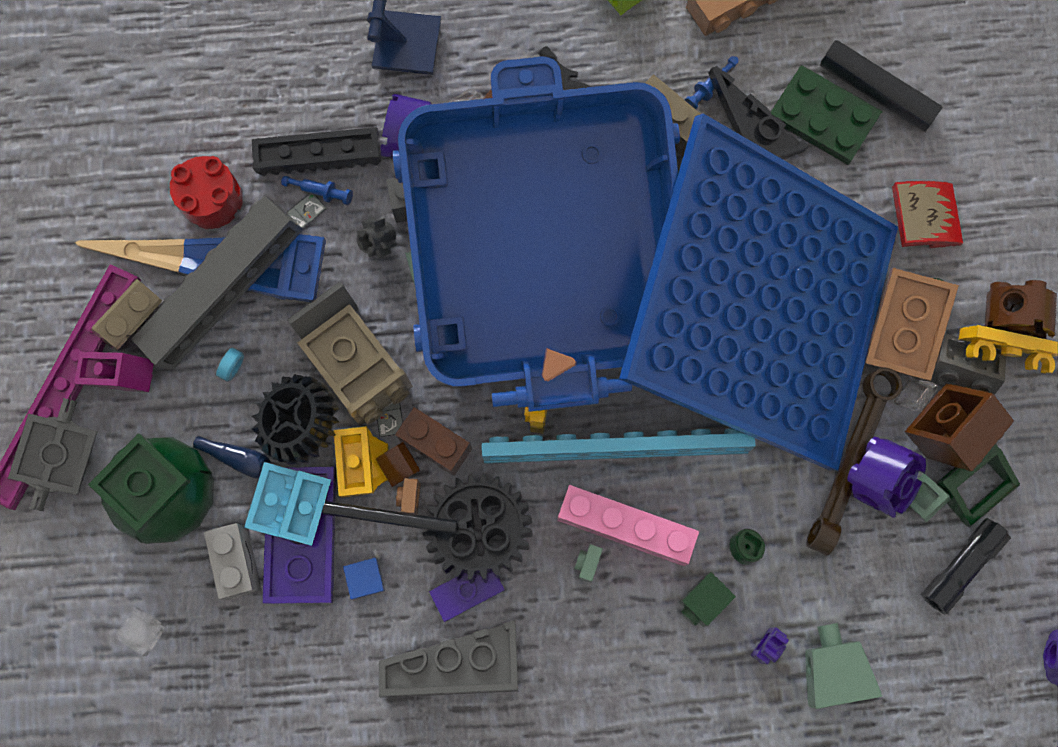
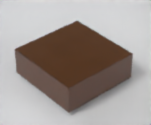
(397, 464)

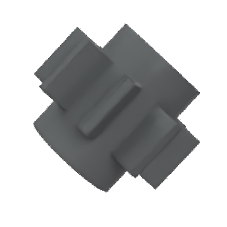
(376, 237)

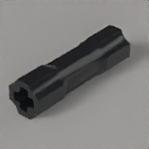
(949, 585)

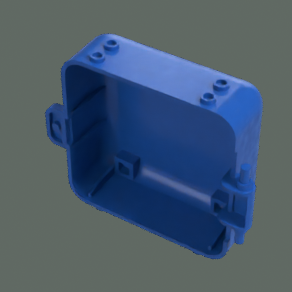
(535, 228)

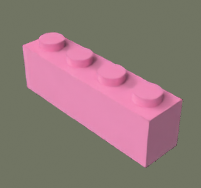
(628, 525)

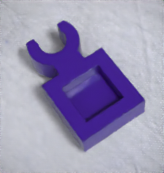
(770, 646)

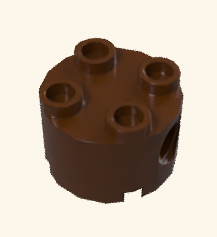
(1022, 308)

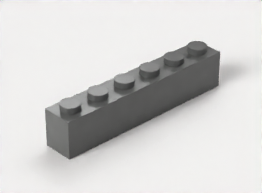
(216, 283)

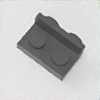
(973, 373)

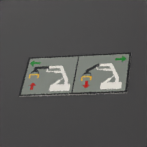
(307, 210)
(390, 420)

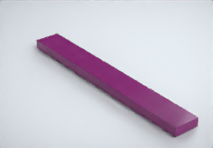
(61, 378)

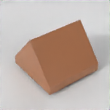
(555, 364)

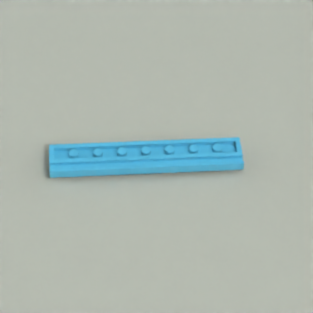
(601, 446)

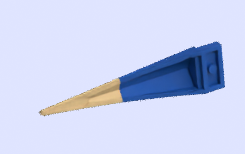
(291, 276)

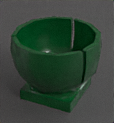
(156, 489)

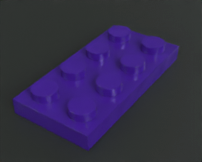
(298, 570)

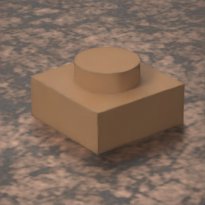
(408, 496)

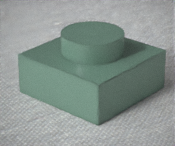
(929, 499)
(588, 562)

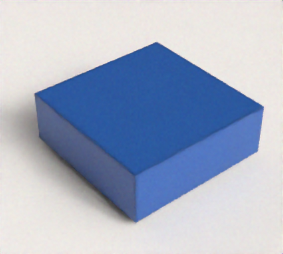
(363, 578)

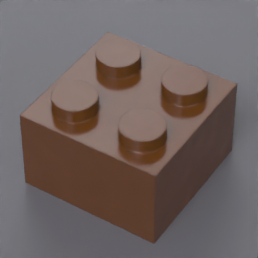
(959, 426)

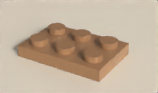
(911, 324)

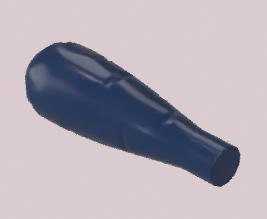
(239, 458)

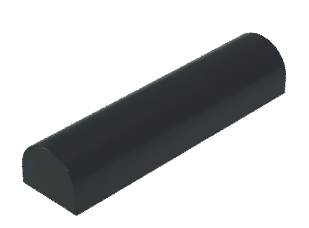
(880, 85)

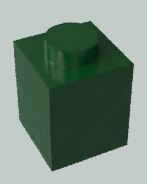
(706, 600)

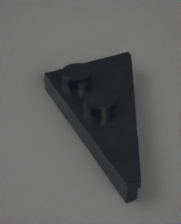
(754, 119)

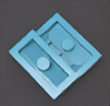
(287, 503)

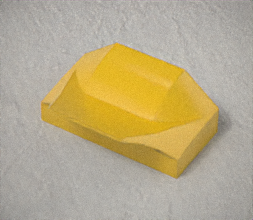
(356, 461)

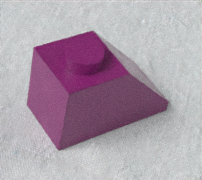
(114, 371)

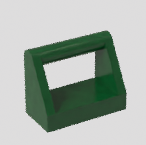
(957, 476)

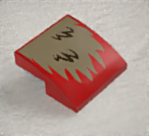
(927, 214)

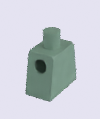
(838, 671)

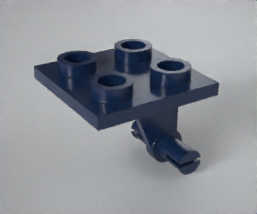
(403, 39)

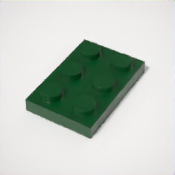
(825, 114)

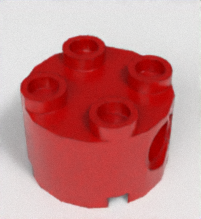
(205, 192)

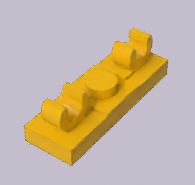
(1011, 345)

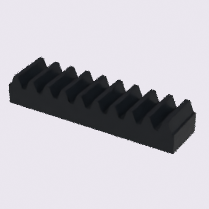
(316, 151)

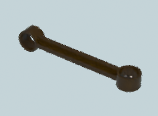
(826, 529)

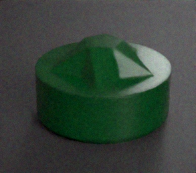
(747, 546)

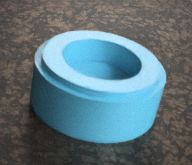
(230, 364)

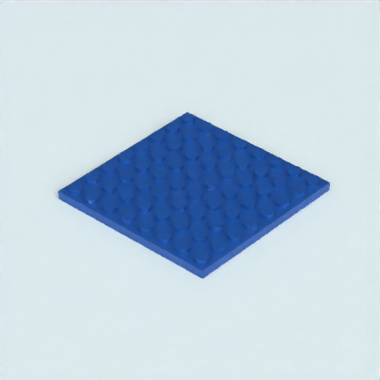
(760, 297)

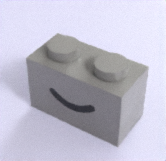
(232, 562)

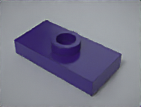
(459, 596)

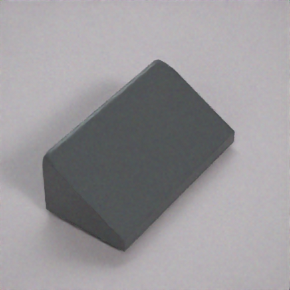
(321, 310)

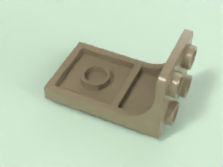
(356, 366)

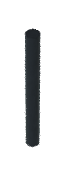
(390, 517)

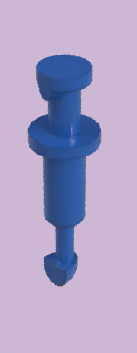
(704, 89)
(327, 191)

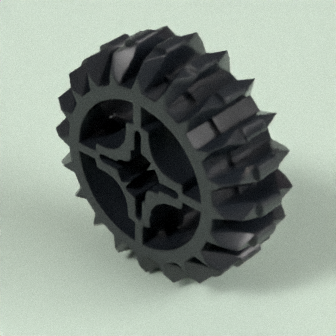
(312, 410)

